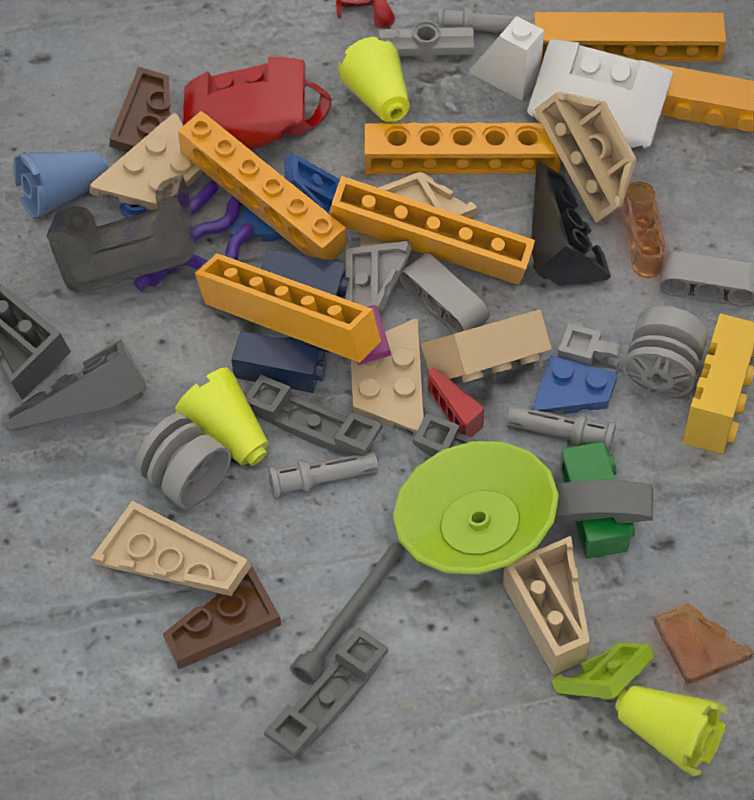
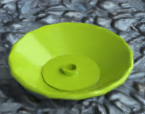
(472, 484)

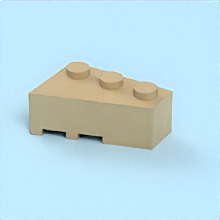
(488, 347)
(550, 603)

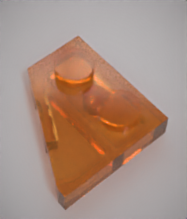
(698, 644)

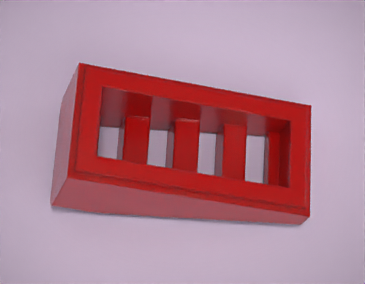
(456, 403)

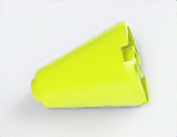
(376, 78)
(226, 416)
(674, 724)

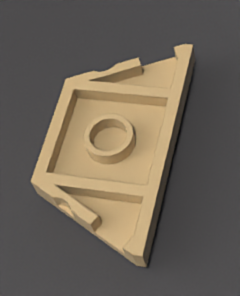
(146, 165)
(425, 190)
(392, 385)

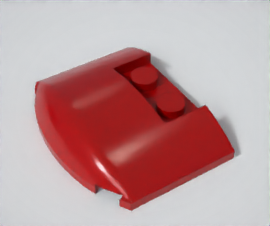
(251, 101)

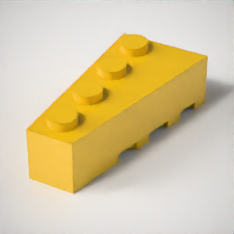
(720, 386)

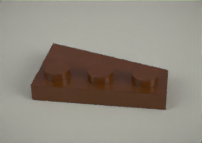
(142, 110)
(222, 622)

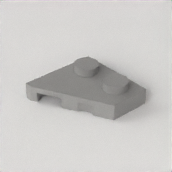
(374, 272)

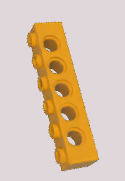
(458, 148)
(261, 188)

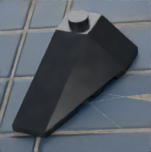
(560, 235)

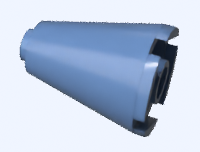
(55, 177)

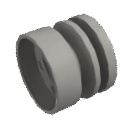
(665, 351)
(182, 460)

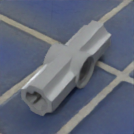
(429, 41)

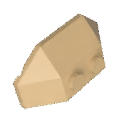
(590, 149)

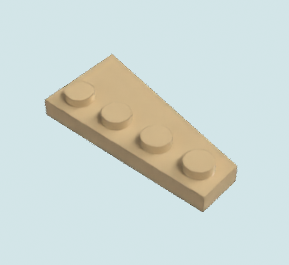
(164, 550)

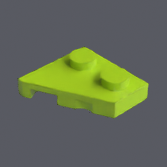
(606, 673)

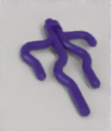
(204, 229)

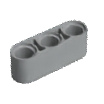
(708, 278)
(443, 294)

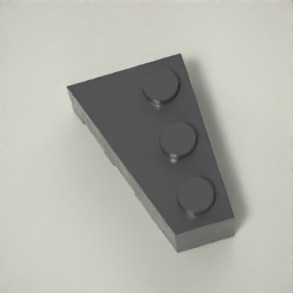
(27, 344)

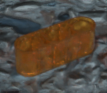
(643, 229)

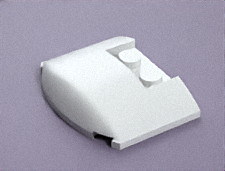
(628, 86)

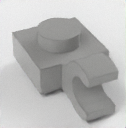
(585, 344)

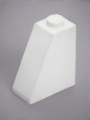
(513, 59)

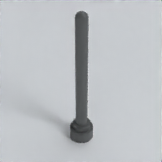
(309, 666)

